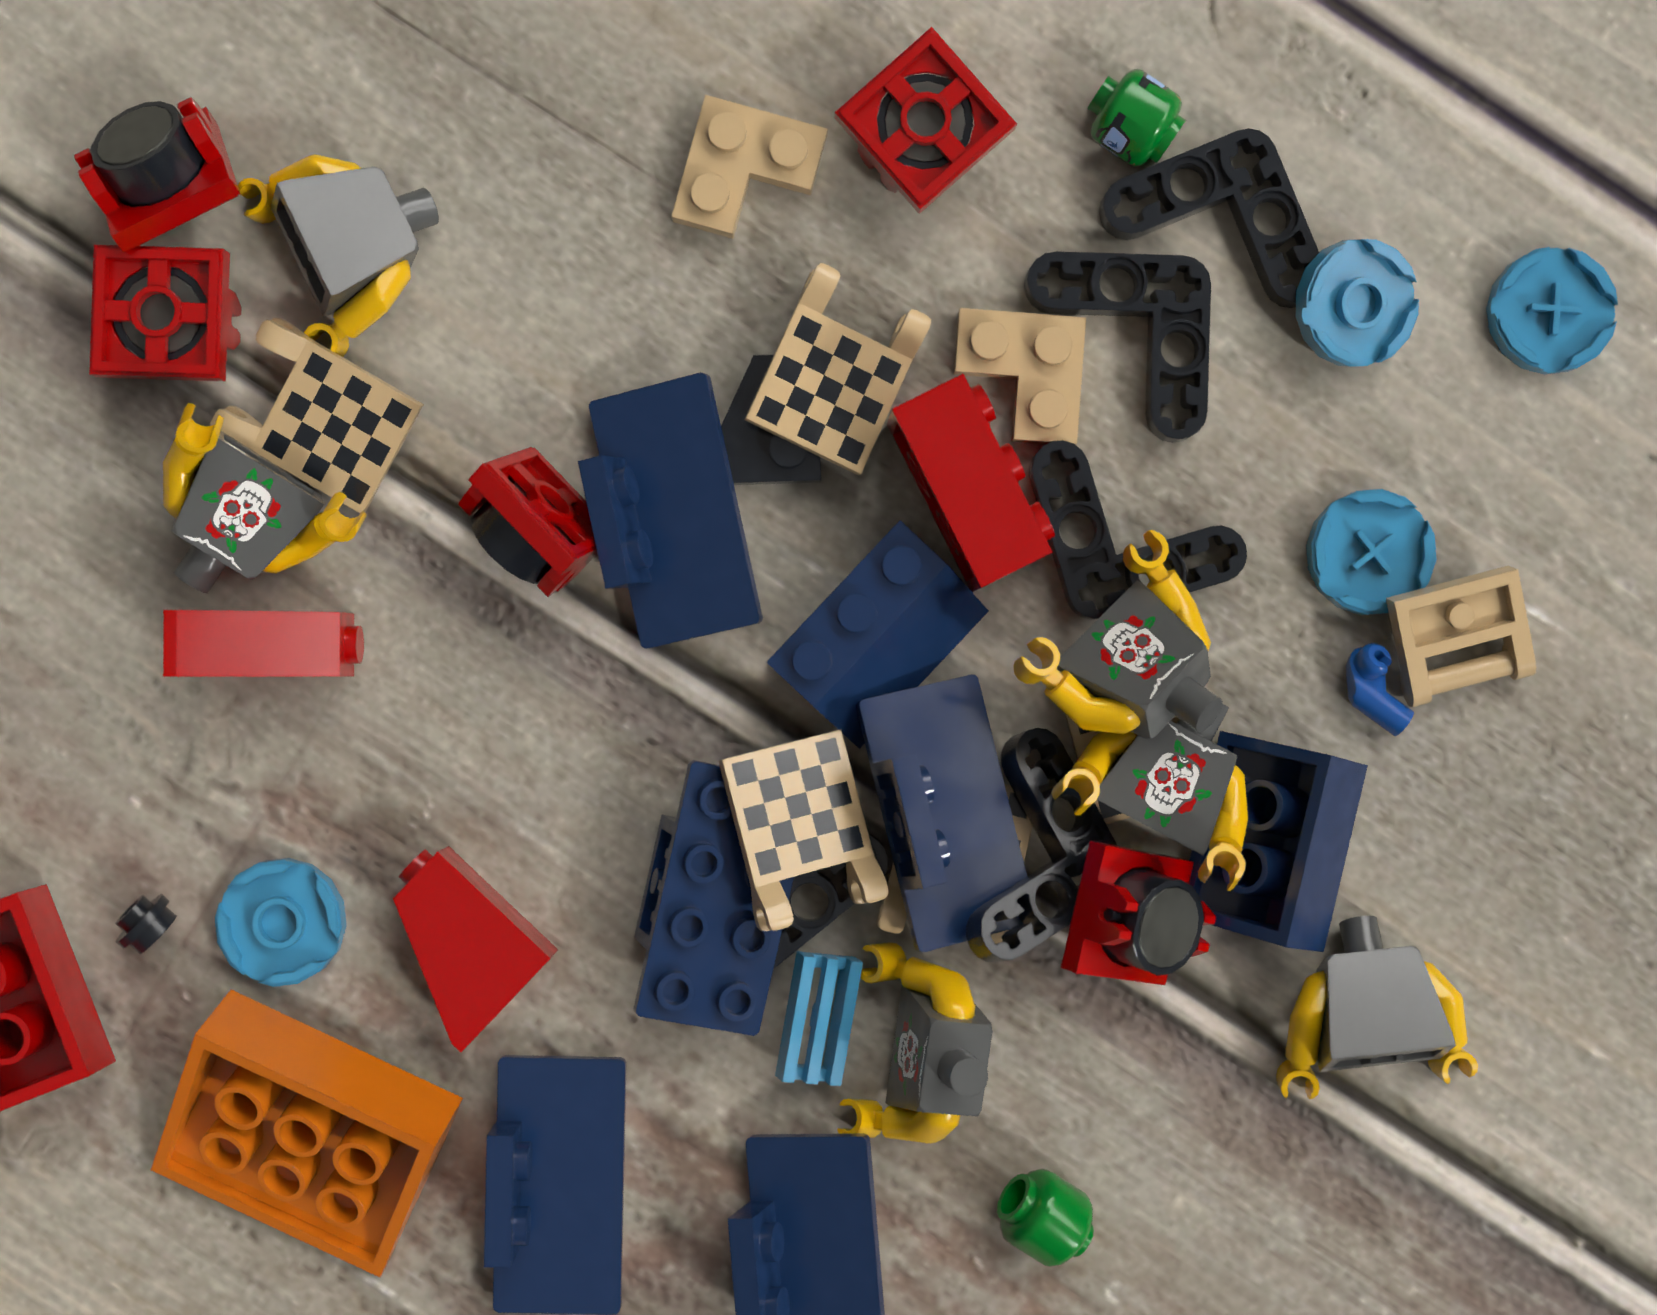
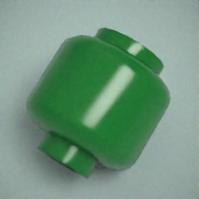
(1045, 1217)

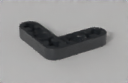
(1221, 185)
(1163, 315)
(1100, 554)
(1064, 848)

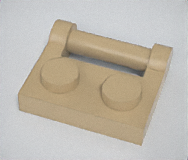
(1458, 617)

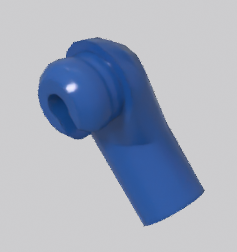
(1367, 688)

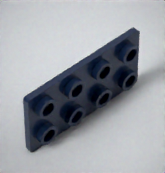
(669, 512)
(942, 805)
(697, 919)
(556, 1185)
(809, 1228)

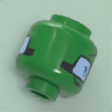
(1135, 117)

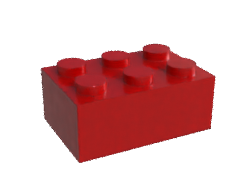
(970, 482)
(45, 1007)

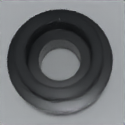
(144, 923)

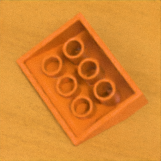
(303, 1131)

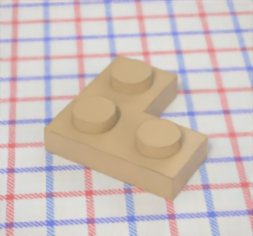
(741, 145)
(1043, 358)

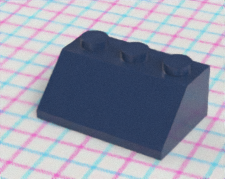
(878, 630)
(1292, 845)

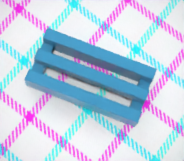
(841, 1020)

